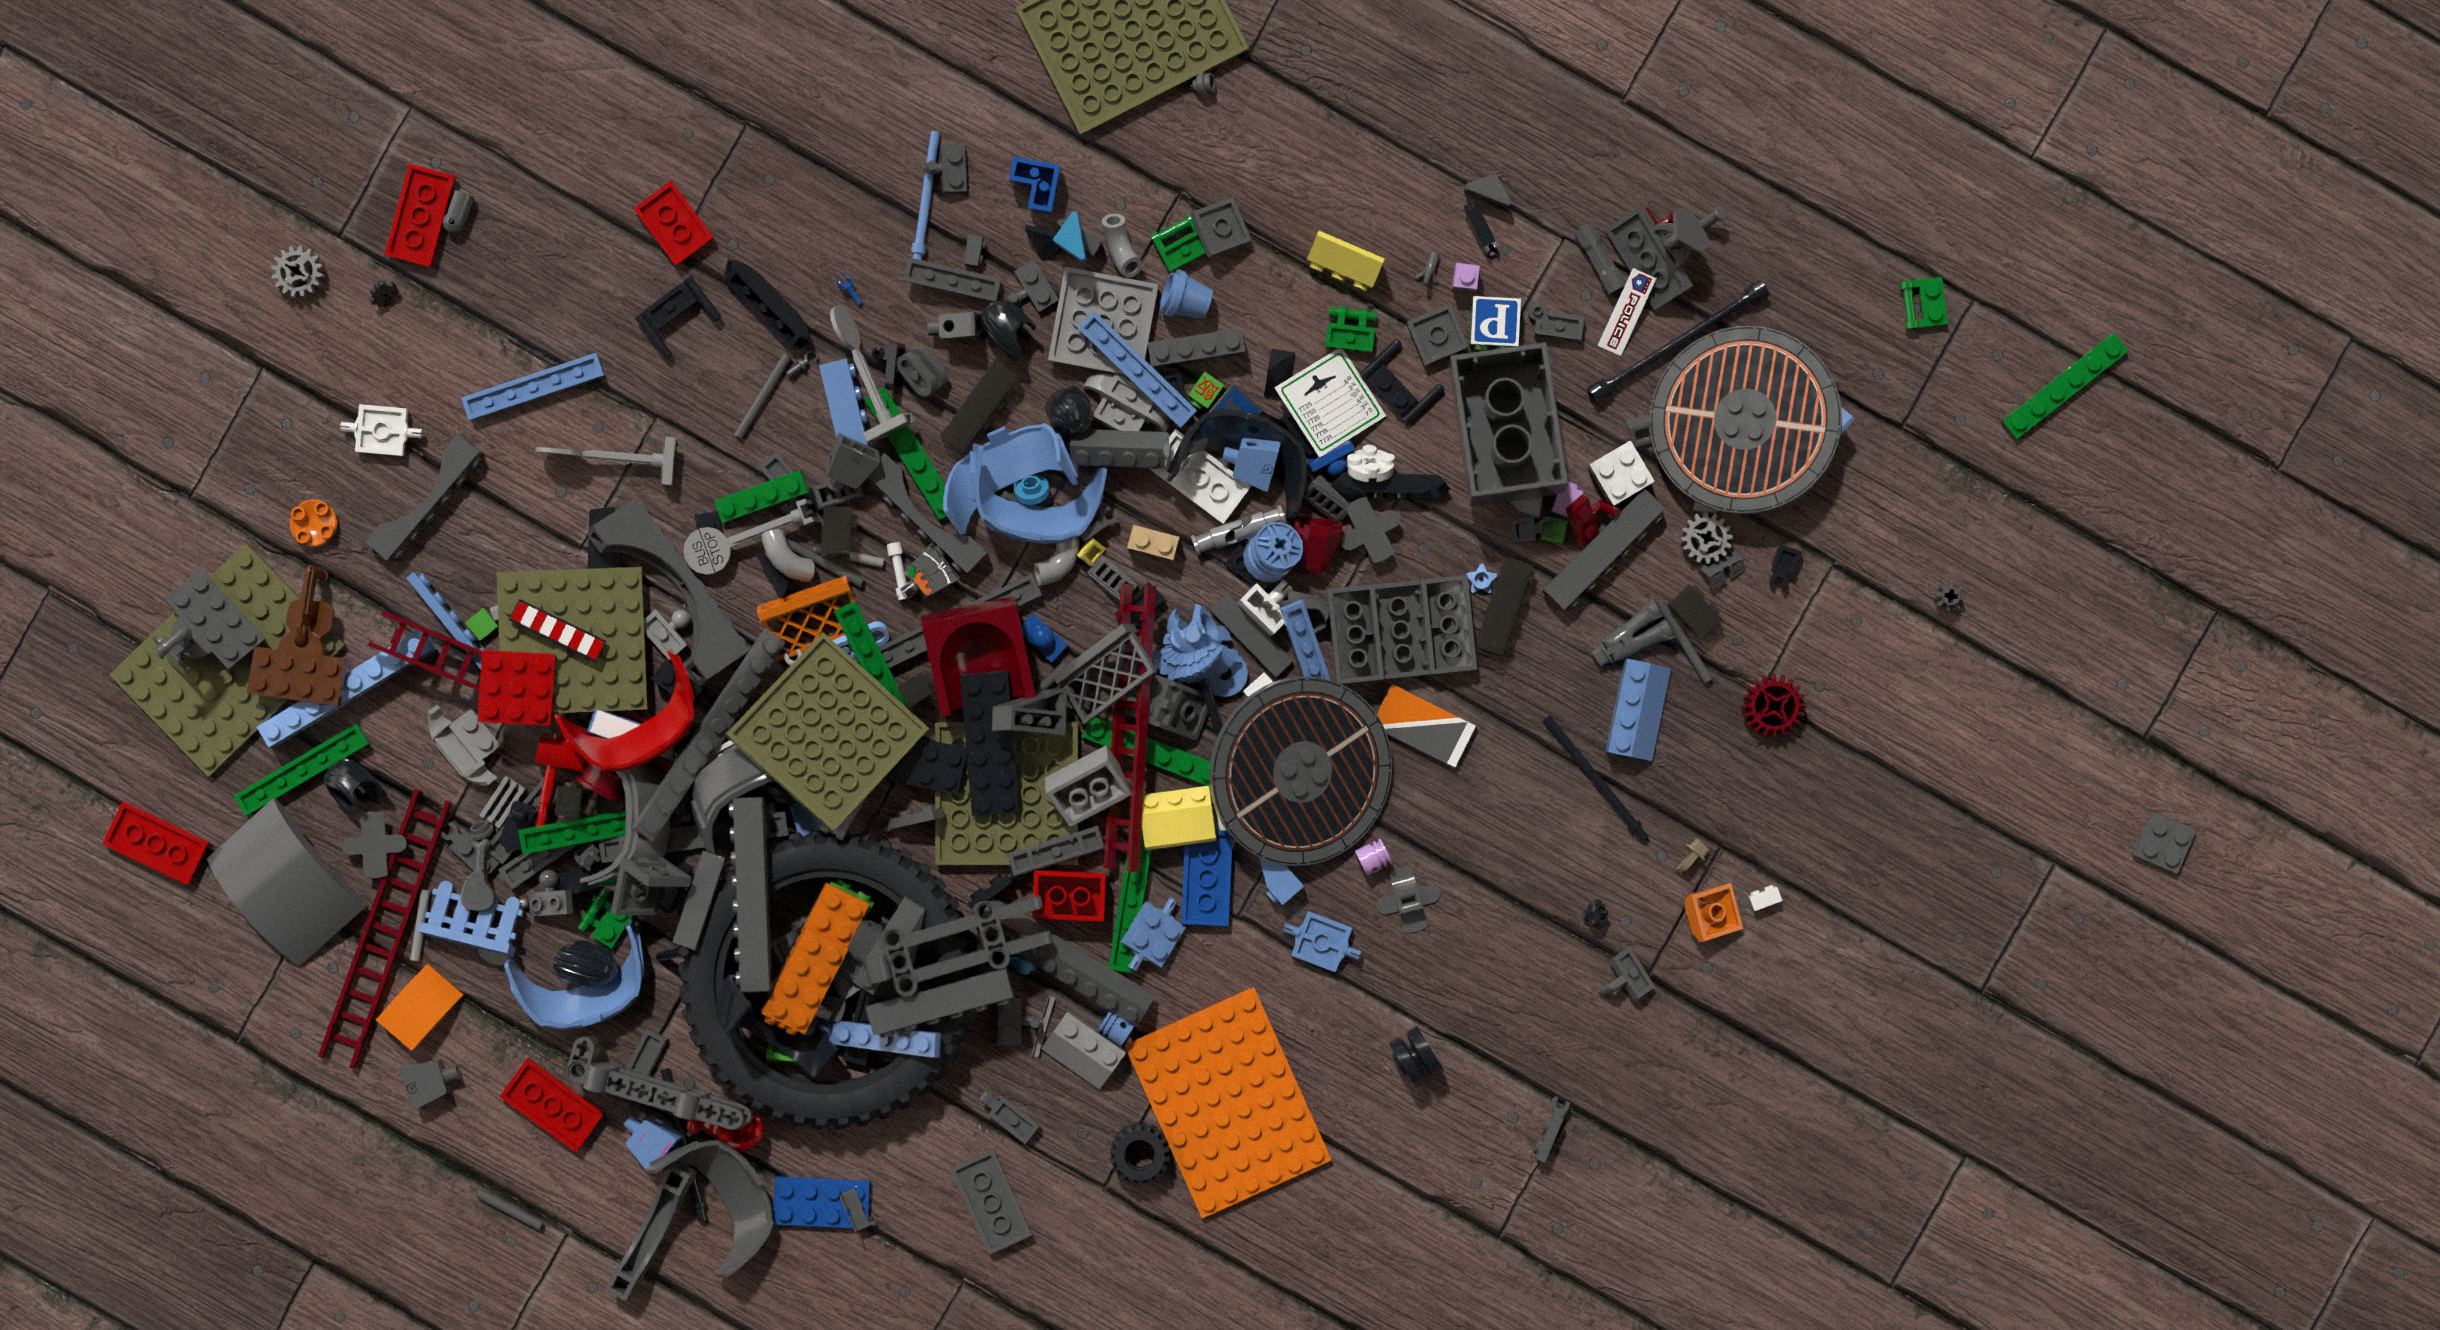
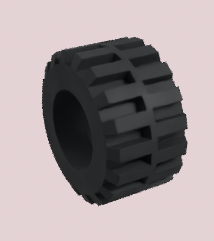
(1134, 1173)

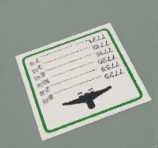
(1330, 401)

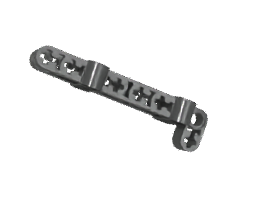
(881, 966)
(690, 1103)

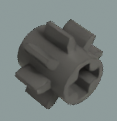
(1953, 591)

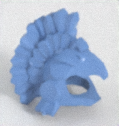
(1194, 649)

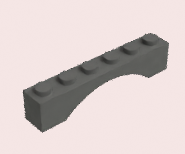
(457, 460)
(960, 548)
(665, 1206)

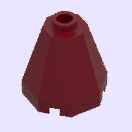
(1319, 542)

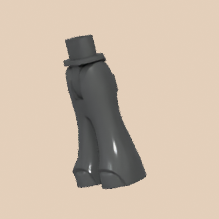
(1620, 642)

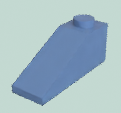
(1280, 881)

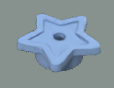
(1487, 576)

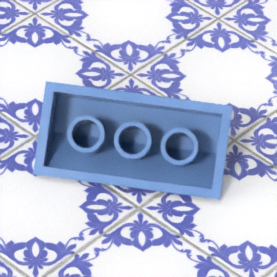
(1638, 709)

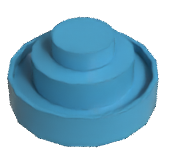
(1031, 489)

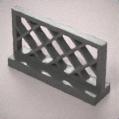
(1099, 654)

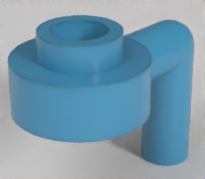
(1022, 965)

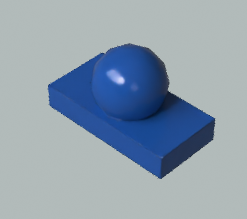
(1333, 461)
(1043, 637)

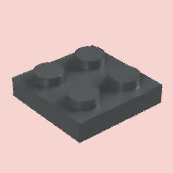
(1220, 227)
(1437, 334)
(2164, 842)

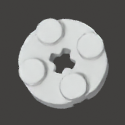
(1370, 464)

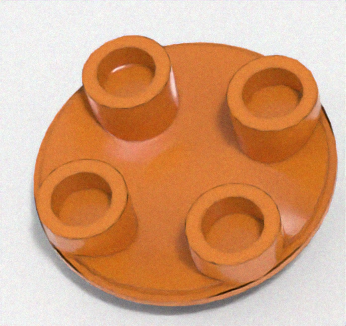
(313, 523)

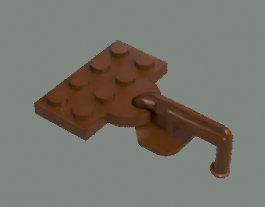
(296, 671)

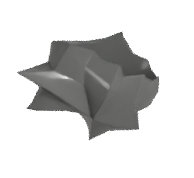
(1316, 608)

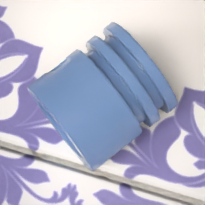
(1115, 1028)

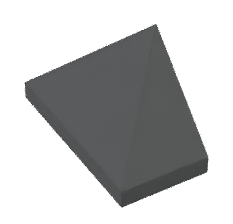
(1489, 189)

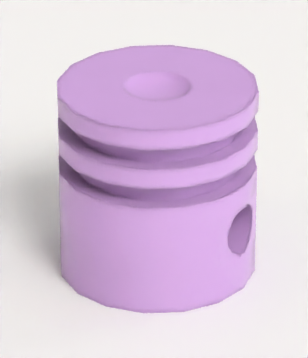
(1373, 857)

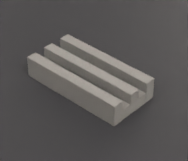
(484, 814)

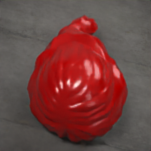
(739, 1139)

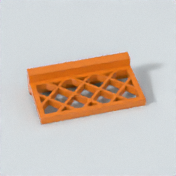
(798, 602)

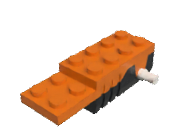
(813, 961)

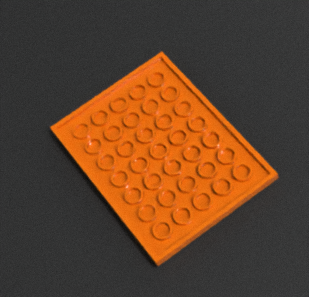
(1227, 1102)

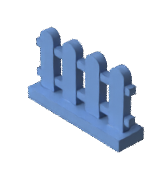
(481, 928)

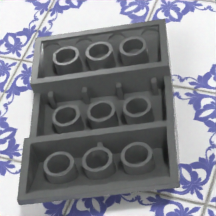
(1402, 629)
(284, 884)

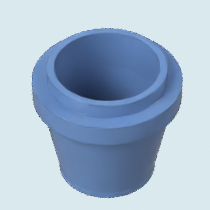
(1185, 296)

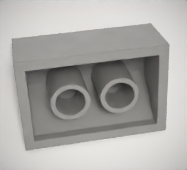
(1087, 786)
(1083, 1049)

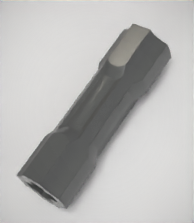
(1607, 271)

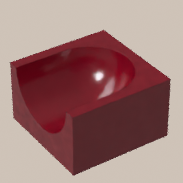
(973, 641)

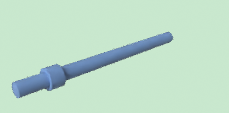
(919, 248)

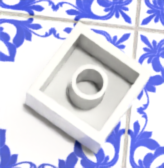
(1620, 473)

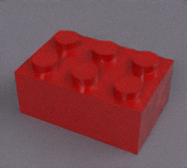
(1070, 895)

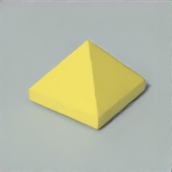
(1091, 551)

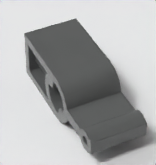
(859, 948)

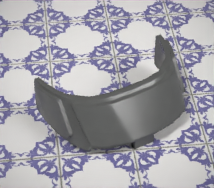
(719, 784)
(639, 787)
(738, 1188)

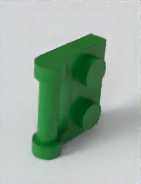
(1181, 251)
(1931, 303)

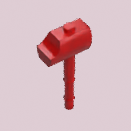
(554, 753)

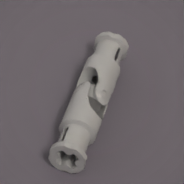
(1243, 529)

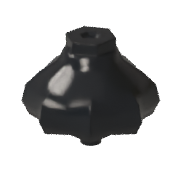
(1596, 914)

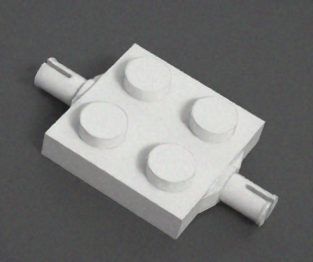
(381, 430)

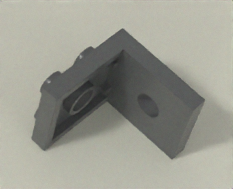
(1168, 706)
(649, 875)

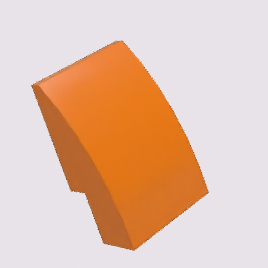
(419, 1007)

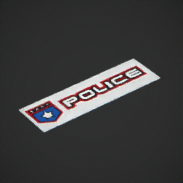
(1626, 312)

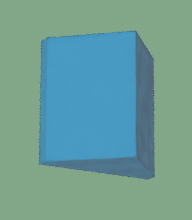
(1071, 237)

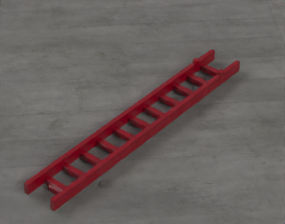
(459, 679)
(1140, 729)
(407, 911)

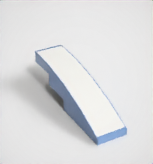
(612, 725)

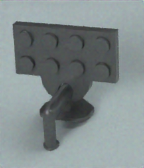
(1656, 252)
(210, 622)

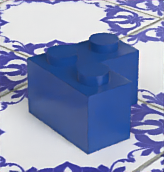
(1042, 178)

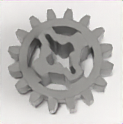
(303, 264)
(1702, 548)

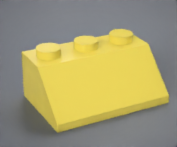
(1344, 261)
(1177, 818)

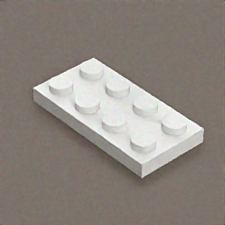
(1205, 481)

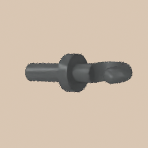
(802, 364)

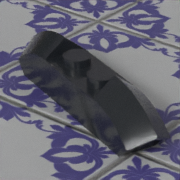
(768, 304)
(1423, 487)

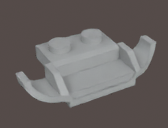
(1124, 404)
(463, 744)

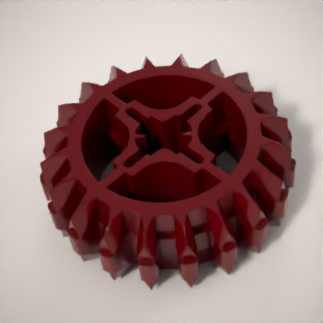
(1757, 717)

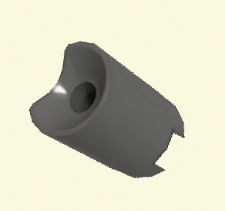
(457, 212)

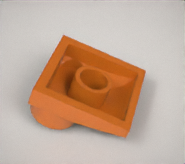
(1713, 912)

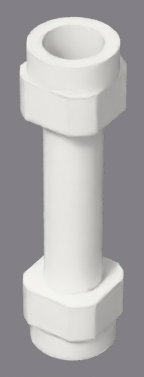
(895, 550)

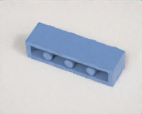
(844, 399)

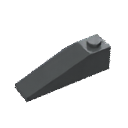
(907, 919)

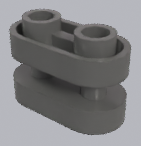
(922, 370)

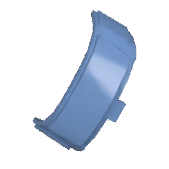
(1005, 461)
(1034, 522)
(583, 1004)

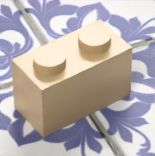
(1153, 542)

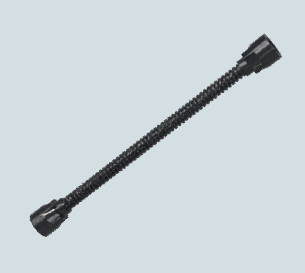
(1753, 294)

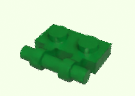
(1348, 336)
(611, 925)

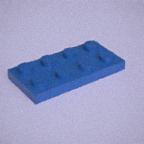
(1207, 881)
(816, 1201)

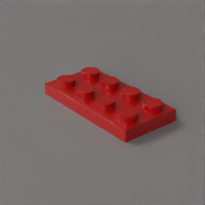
(420, 215)
(156, 842)
(552, 1104)

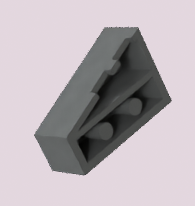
(1033, 716)

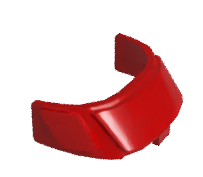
(643, 741)

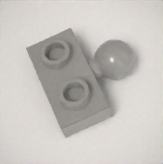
(664, 633)

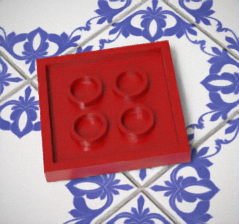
(516, 688)

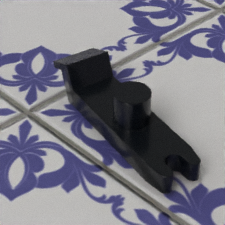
(1482, 230)

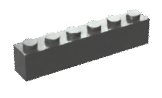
(1603, 549)
(939, 1002)

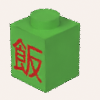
(1205, 391)

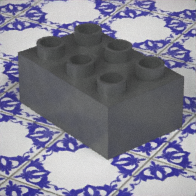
(1507, 424)

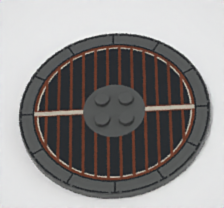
(1745, 420)
(1300, 770)

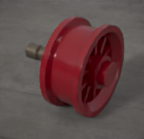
(602, 784)

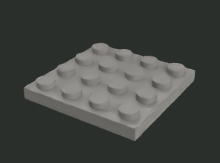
(1119, 301)

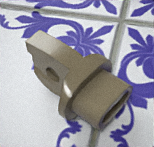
(1695, 853)

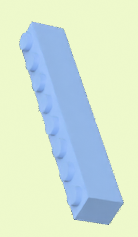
(357, 683)

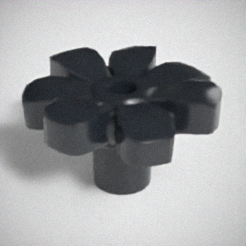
(383, 293)

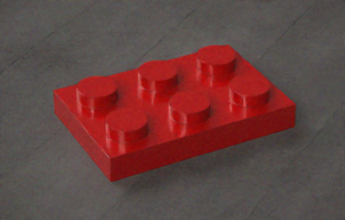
(673, 223)

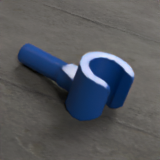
(848, 287)

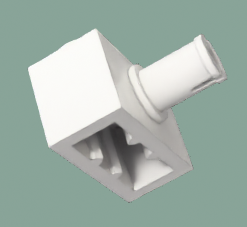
(1263, 606)

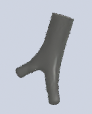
(1429, 270)

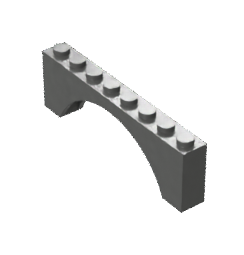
(636, 534)

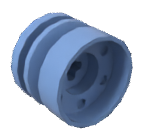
(1265, 560)

